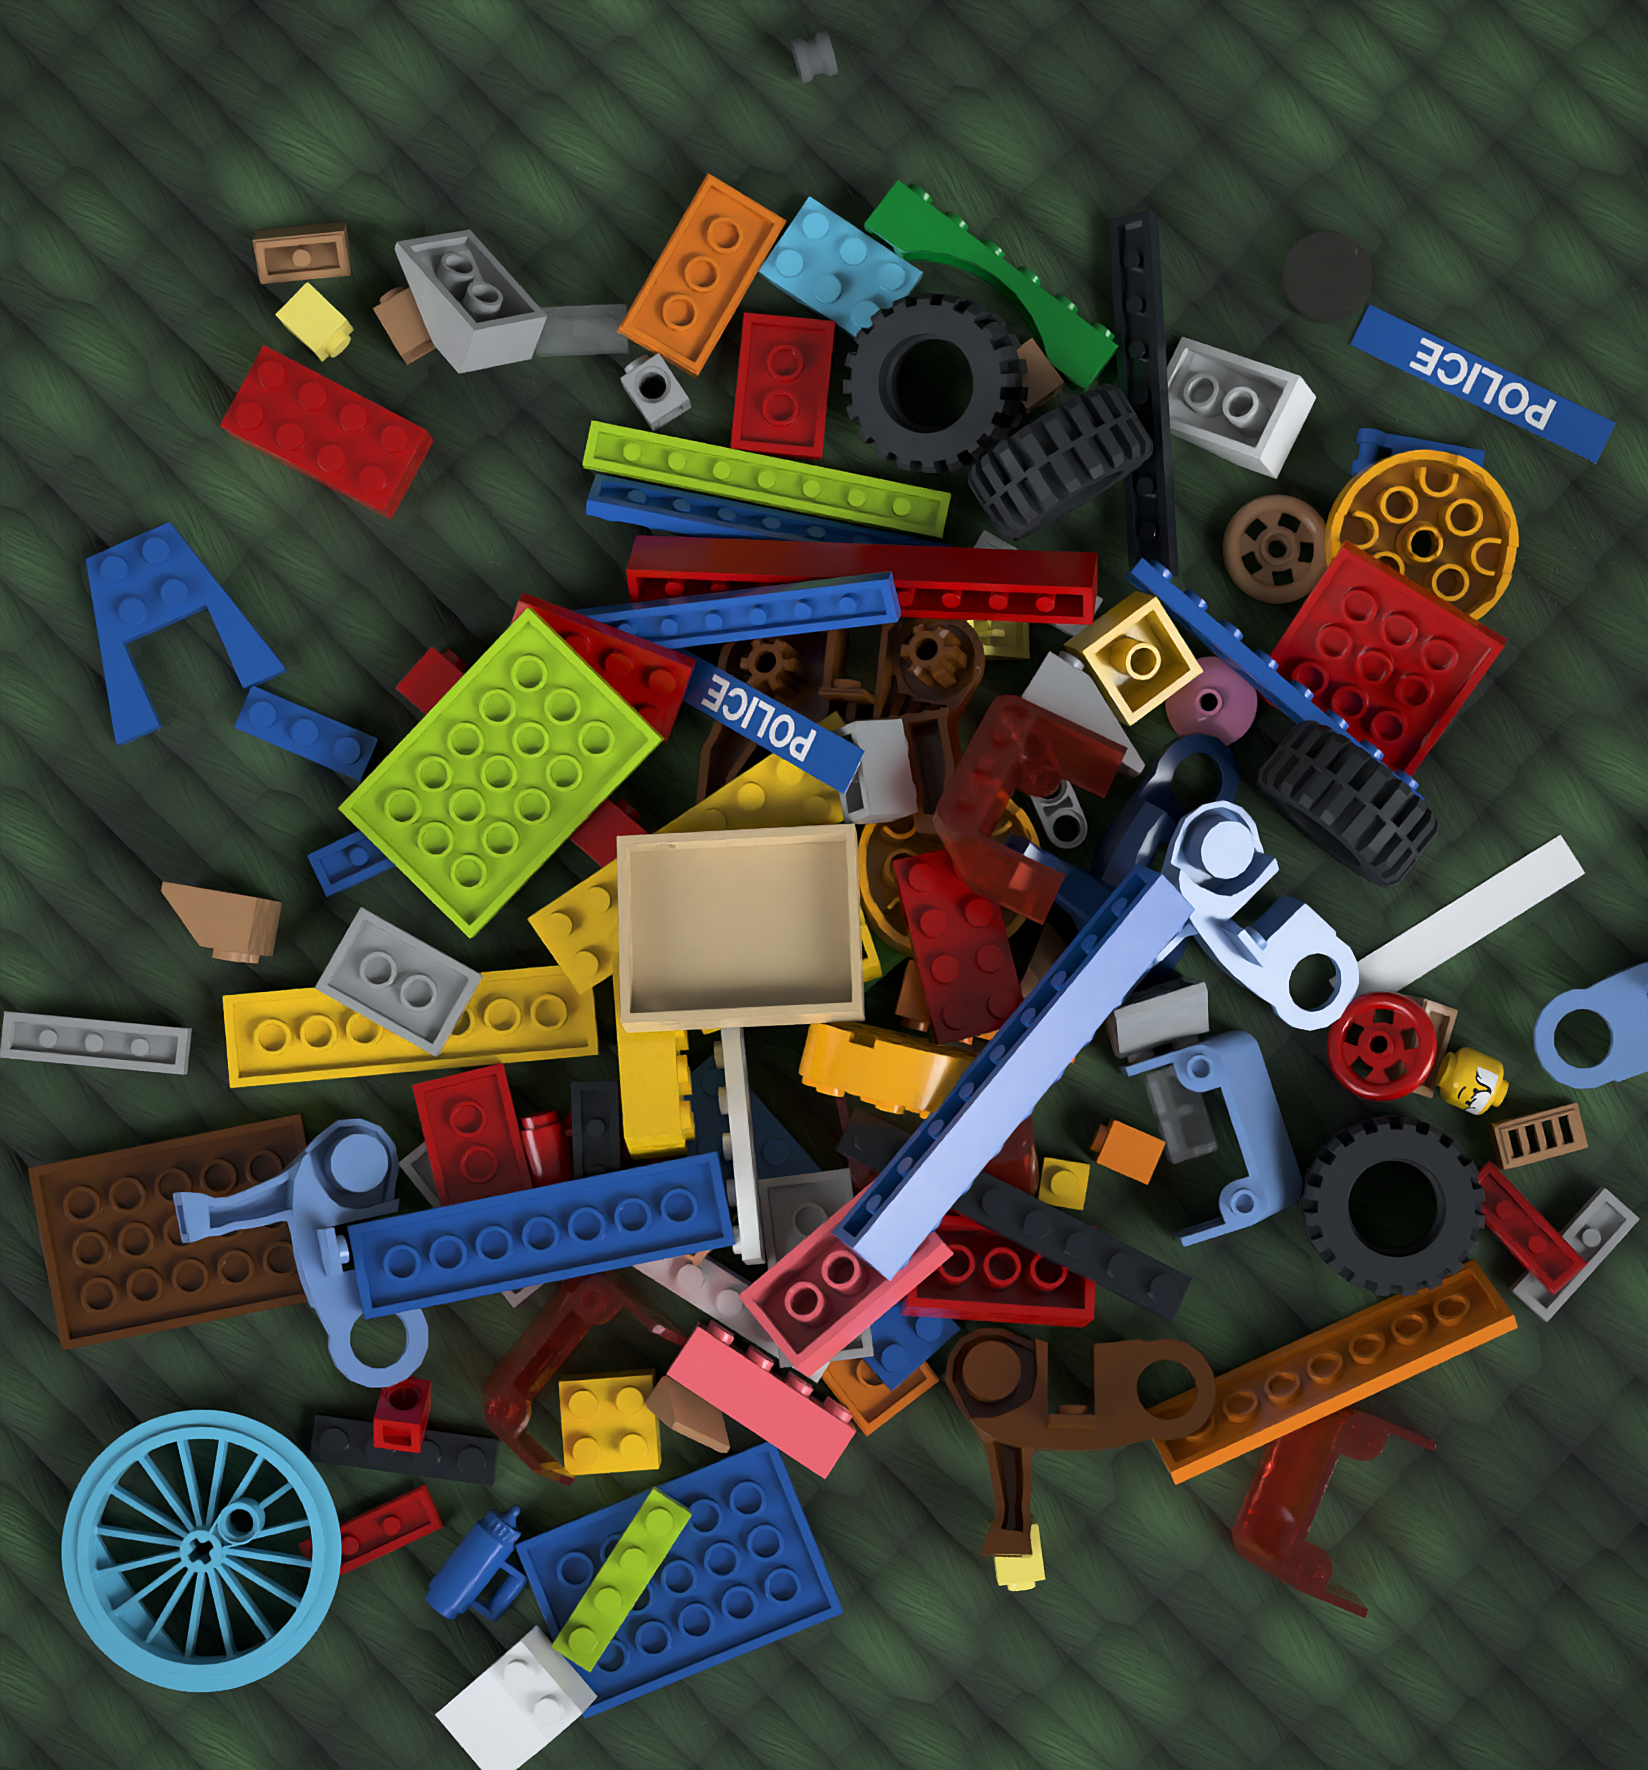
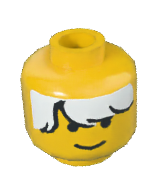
(1471, 1080)

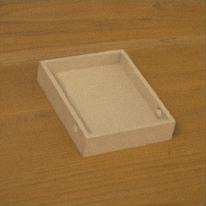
(739, 928)

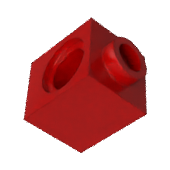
(403, 1415)

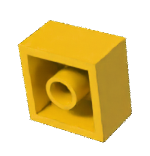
(1134, 656)
(608, 1422)

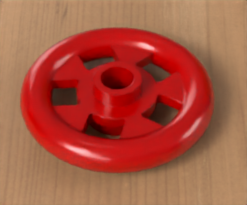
(1416, 1060)

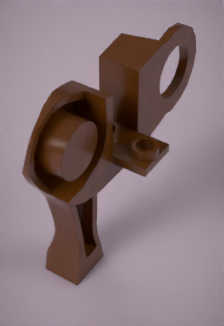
(1004, 1397)

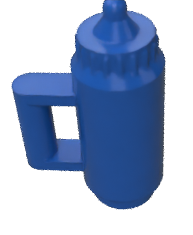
(474, 1565)

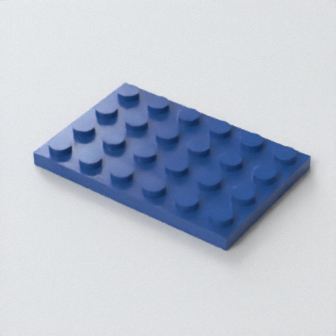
(726, 1586)

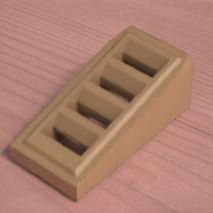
(1502, 1146)

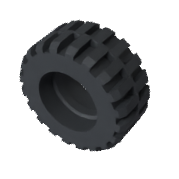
(877, 378)
(1060, 462)
(1347, 803)
(1456, 1213)

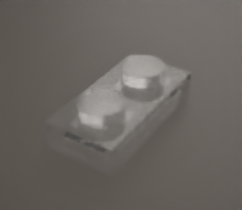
(582, 330)

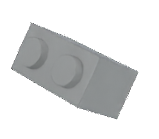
(883, 781)

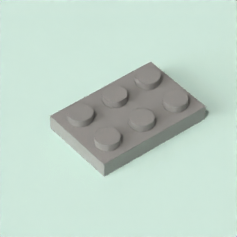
(399, 981)

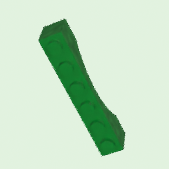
(920, 232)

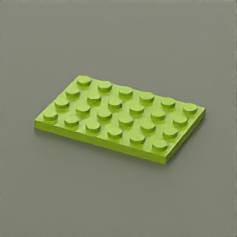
(501, 772)

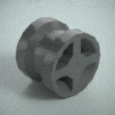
(814, 56)

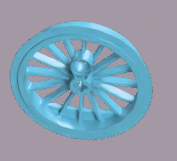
(113, 1610)

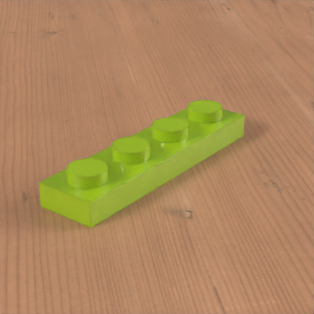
(622, 1579)

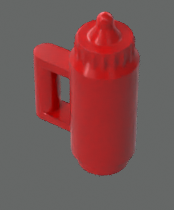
(547, 1148)

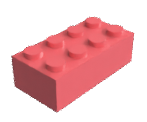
(828, 1295)
(762, 1399)

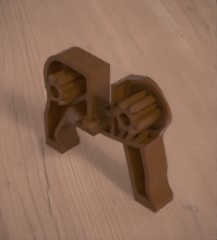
(922, 678)

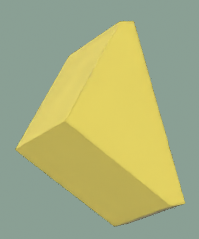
(1003, 639)

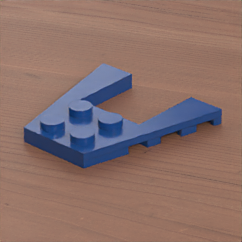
(147, 588)

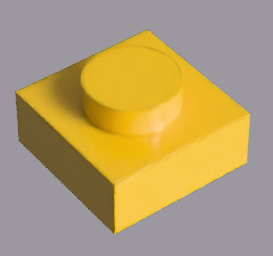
(1063, 1183)

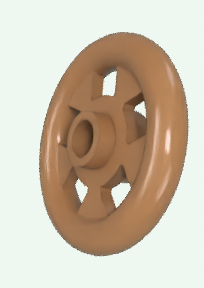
(1238, 544)

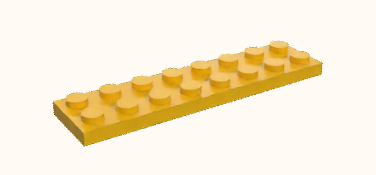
(583, 922)
(315, 1037)

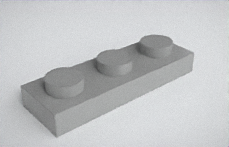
(1593, 1236)

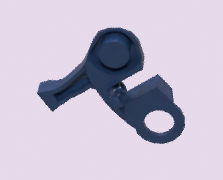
(1134, 836)

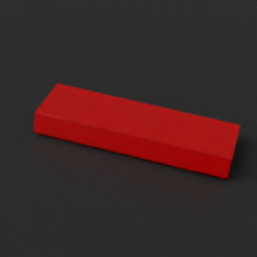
(1527, 1232)
(384, 1528)

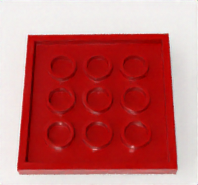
(1384, 655)

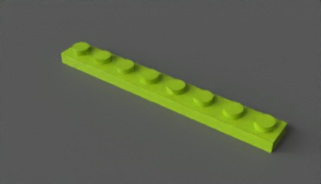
(766, 480)

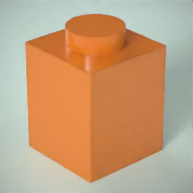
(1126, 1150)

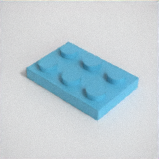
(837, 269)

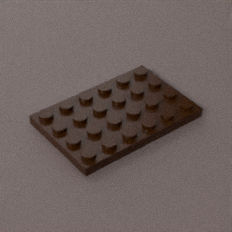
(118, 1242)

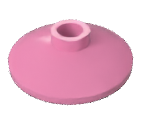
(1234, 709)

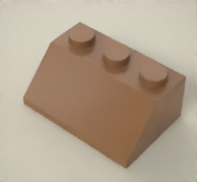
(230, 923)

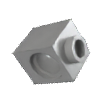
(660, 410)

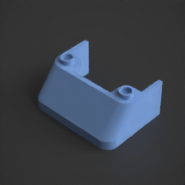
(1237, 1066)

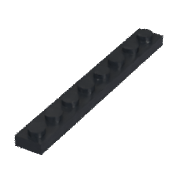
(1144, 384)
(1035, 1225)

